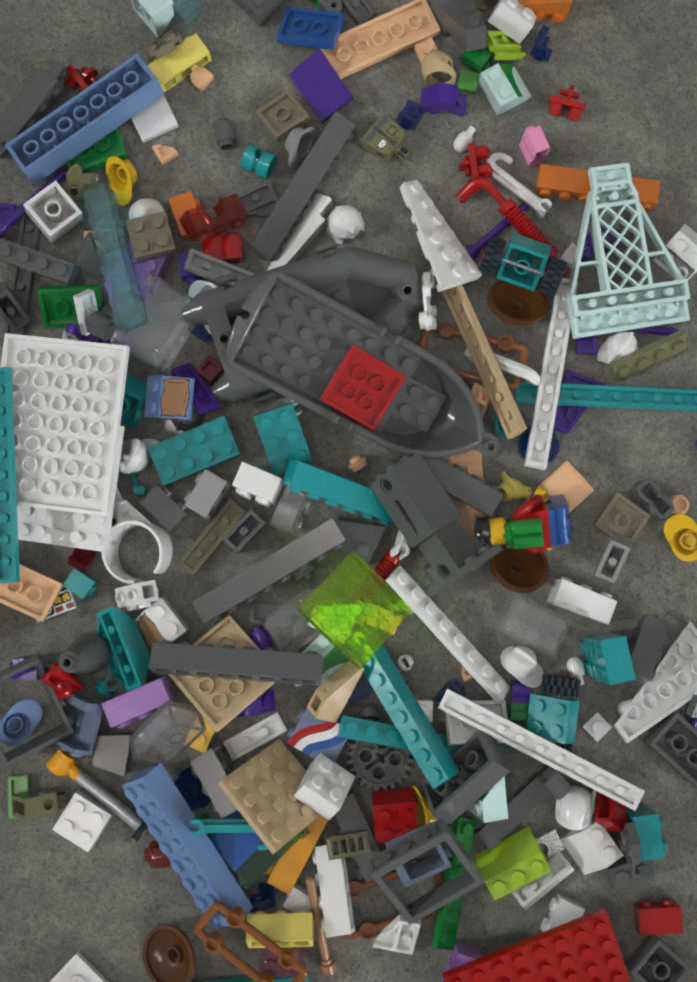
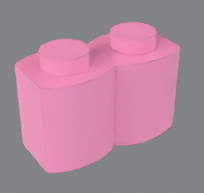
(534, 146)

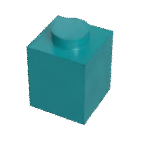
(81, 584)

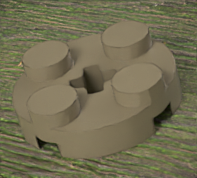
(163, 46)

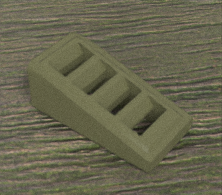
(330, 847)

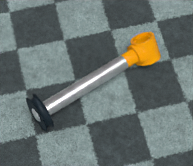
(64, 764)

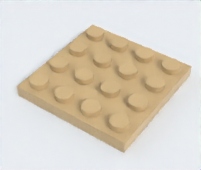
(220, 698)
(265, 795)

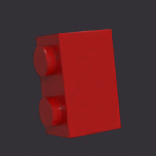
(658, 917)

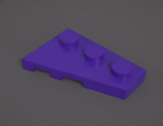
(568, 415)

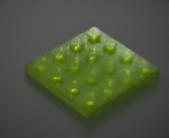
(355, 609)

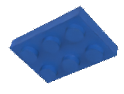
(310, 28)

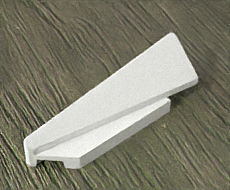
(304, 232)

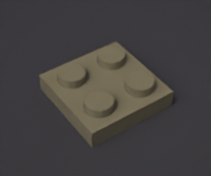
(282, 115)
(150, 236)
(621, 517)

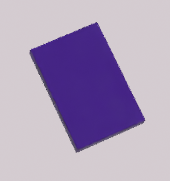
(321, 85)

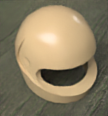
(437, 62)

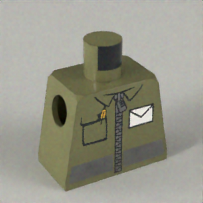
(385, 140)
(37, 804)

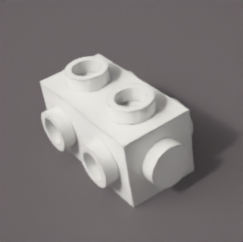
(136, 595)

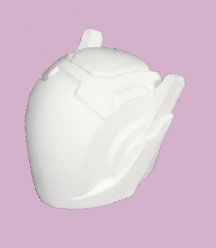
(575, 808)

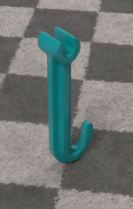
(234, 825)

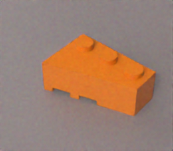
(548, 9)

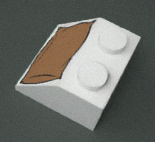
(160, 623)

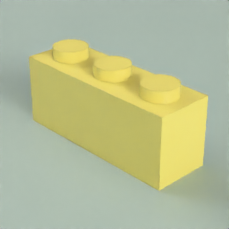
(180, 62)
(283, 928)

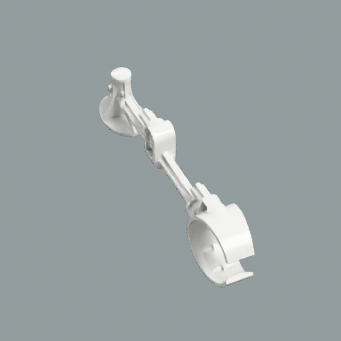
(126, 519)

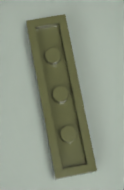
(648, 355)
(211, 537)

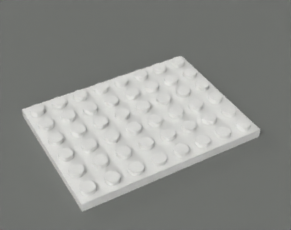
(65, 420)

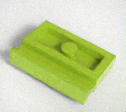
(503, 46)

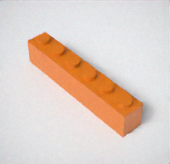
(575, 184)

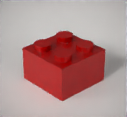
(393, 813)

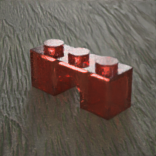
(201, 225)

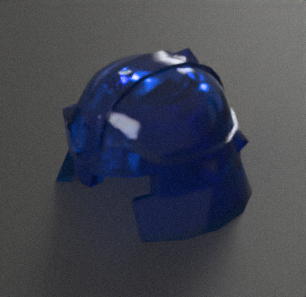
(191, 790)

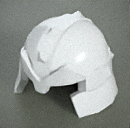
(344, 223)

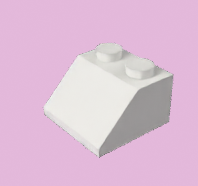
(591, 847)

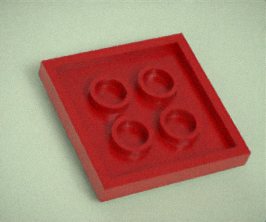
(362, 387)

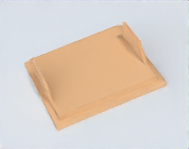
(567, 482)

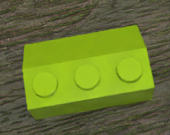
(512, 863)

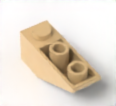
(334, 693)

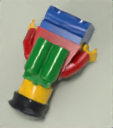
(535, 525)

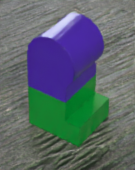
(518, 701)

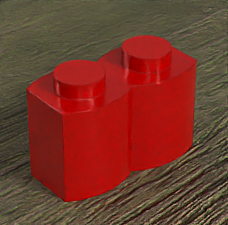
(225, 248)
(610, 813)

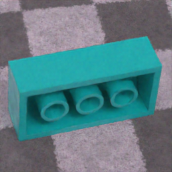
(194, 451)
(607, 658)

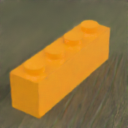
(288, 868)

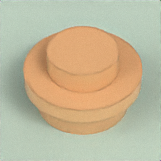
(357, 462)
(680, 503)

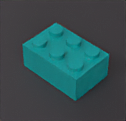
(282, 437)

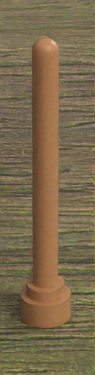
(326, 964)

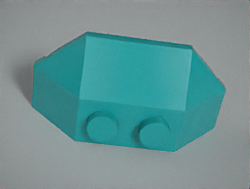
(128, 651)

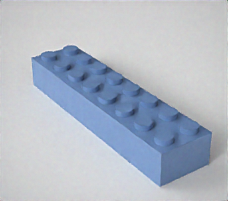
(85, 119)
(190, 856)

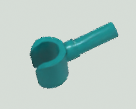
(139, 490)

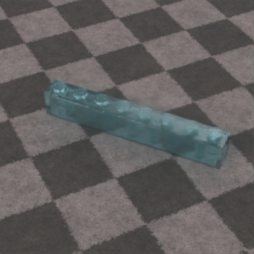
(115, 258)

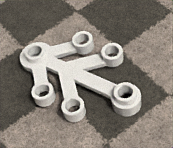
(428, 318)

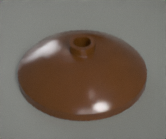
(516, 304)
(530, 569)
(169, 954)

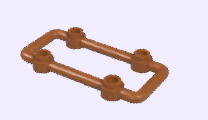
(504, 343)
(236, 918)
(367, 928)

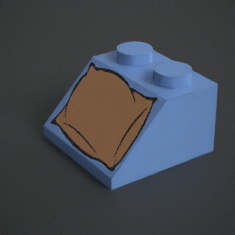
(169, 397)

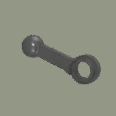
(366, 713)

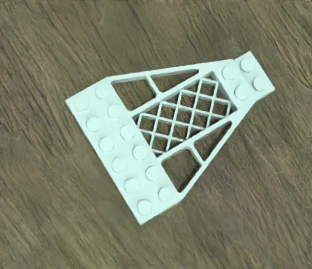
(627, 307)

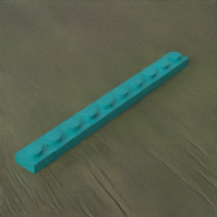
(615, 397)
(8, 493)

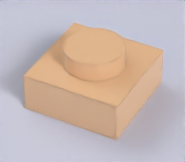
(424, 47)

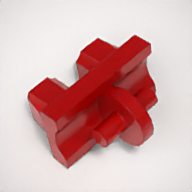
(77, 77)
(574, 106)
(476, 154)
(62, 682)

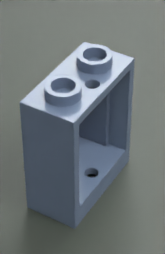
(425, 868)

